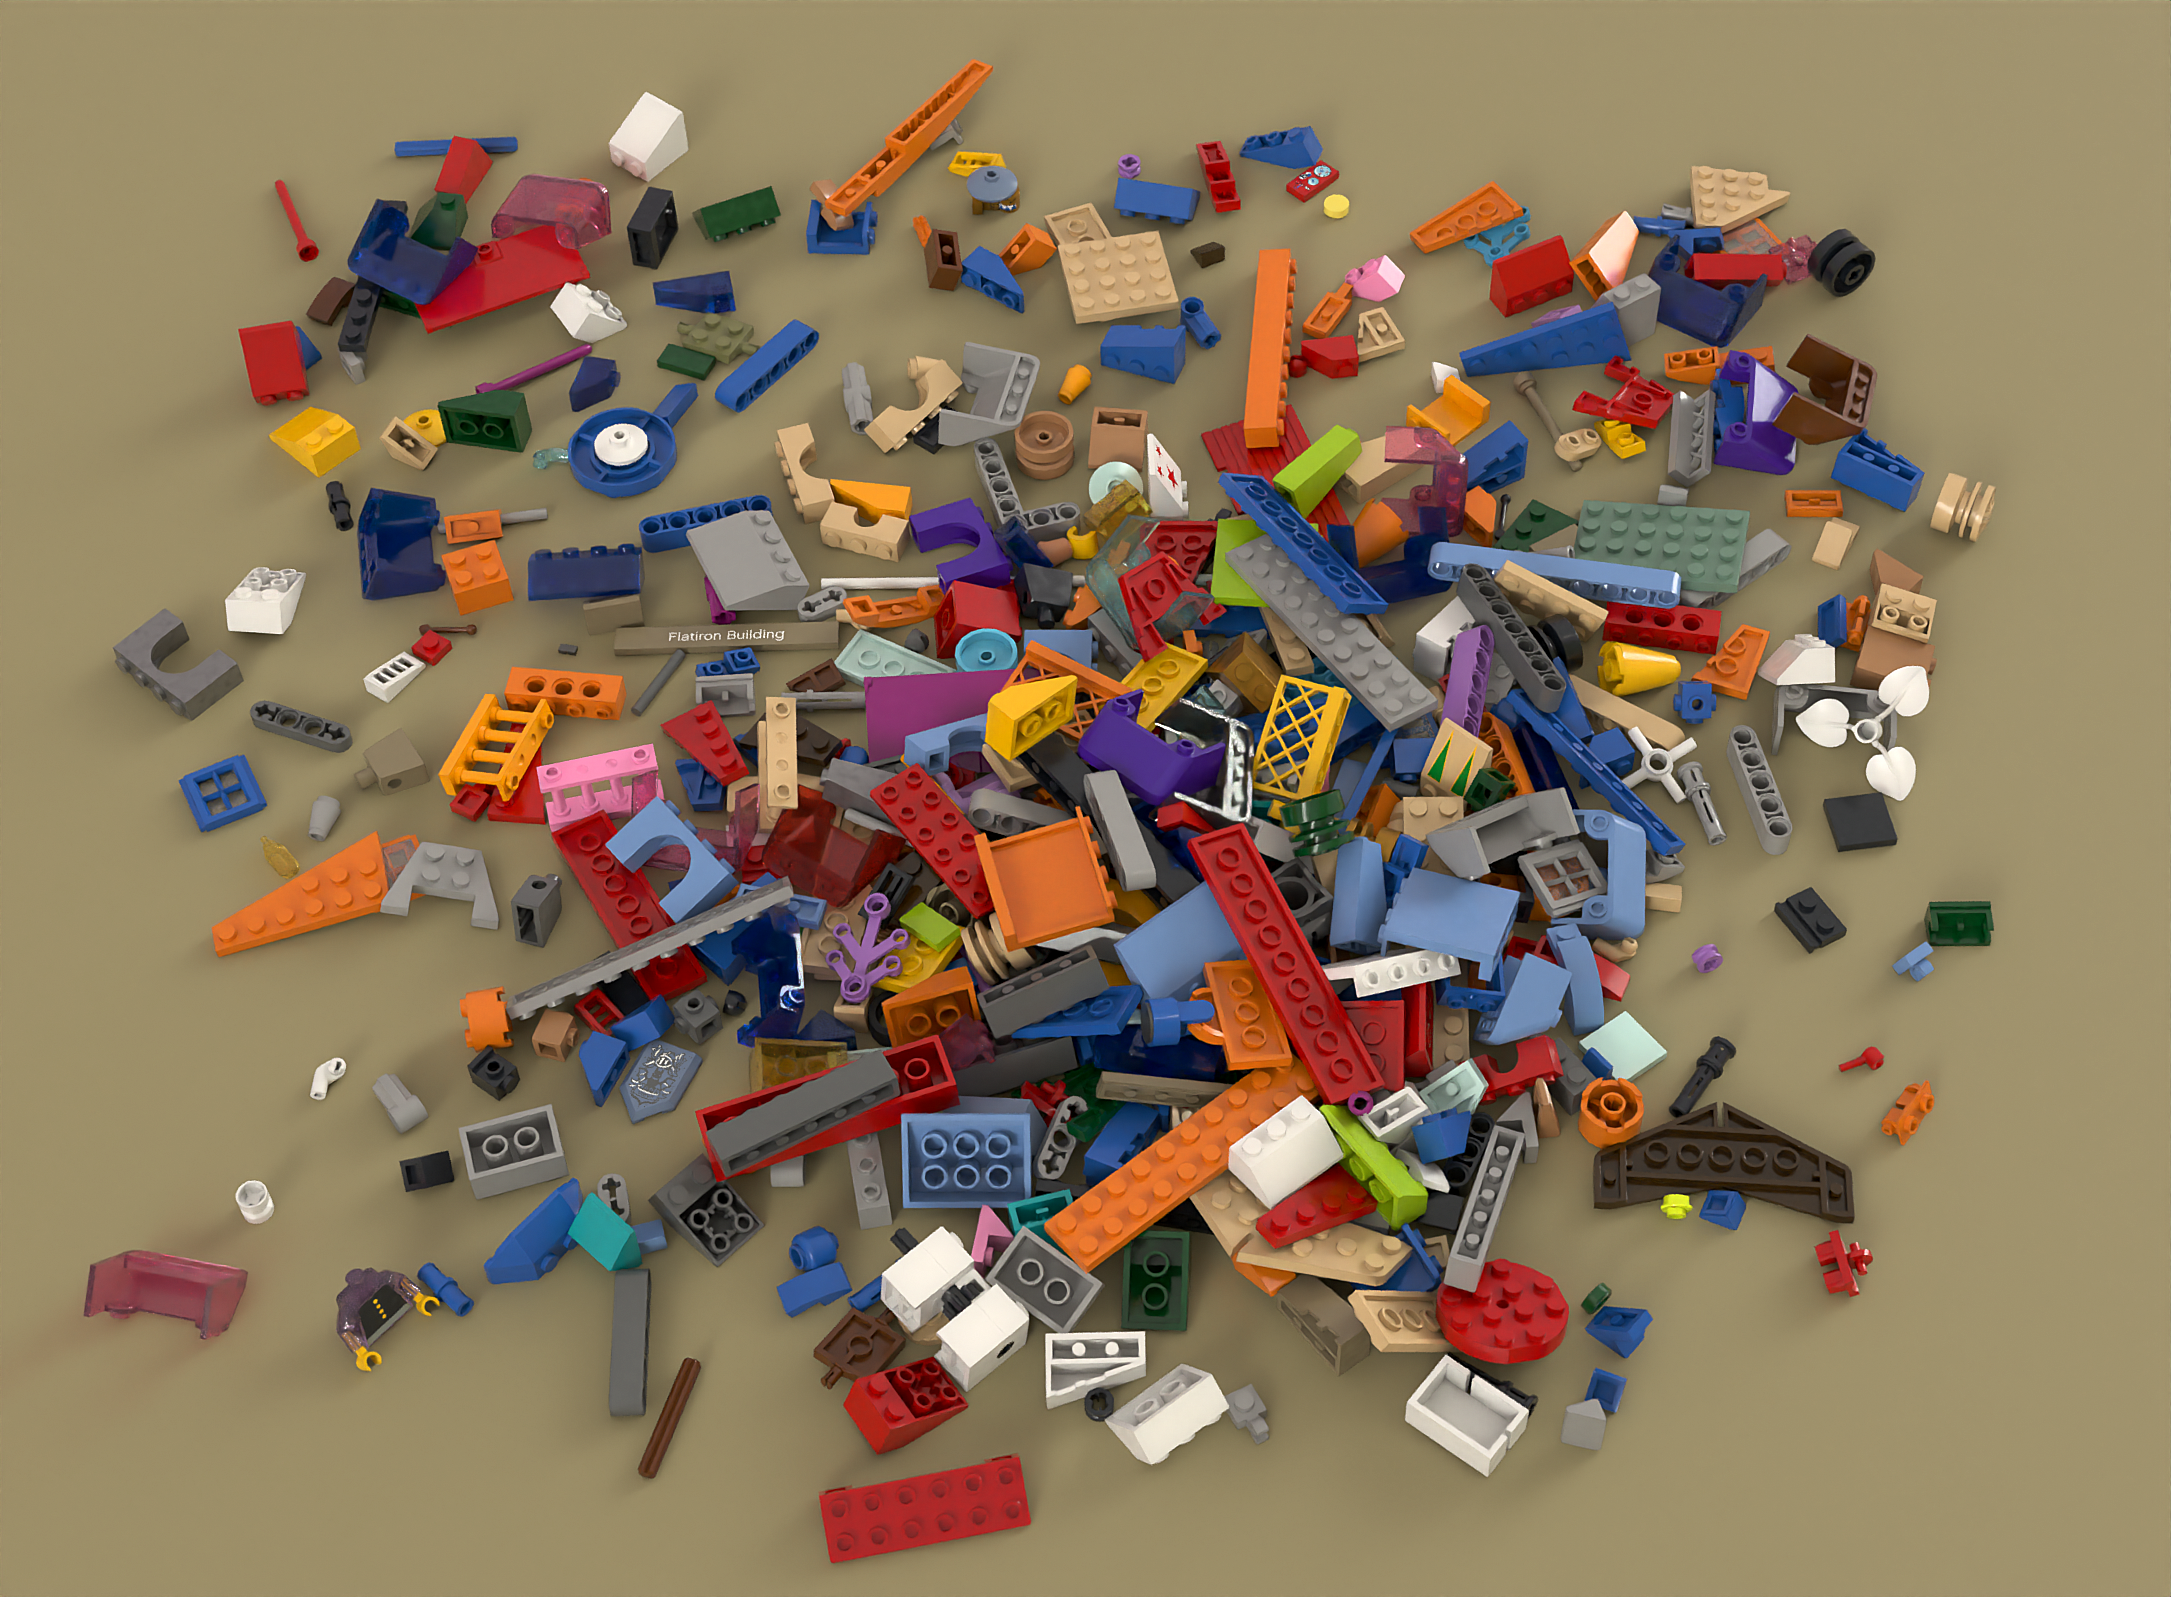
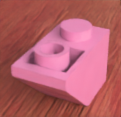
(1375, 279)

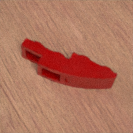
(1612, 978)

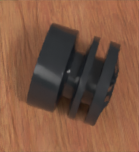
(1559, 640)

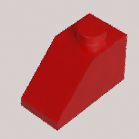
(1332, 356)

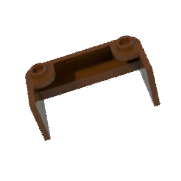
(1837, 378)

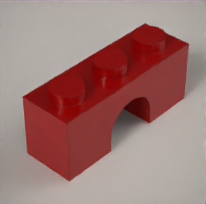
(1536, 1060)

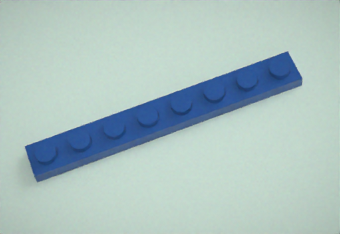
(1602, 779)

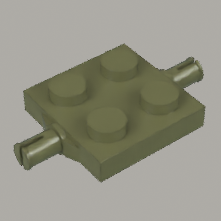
(719, 337)

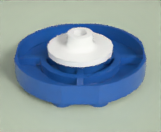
(622, 452)

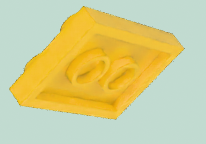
(918, 963)

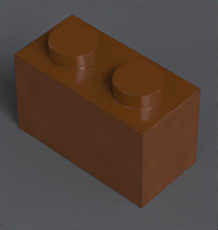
(943, 260)

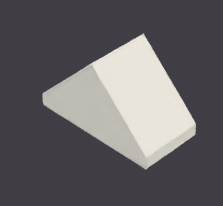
(1394, 1116)

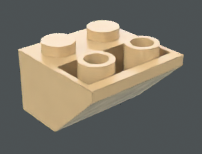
(1902, 612)

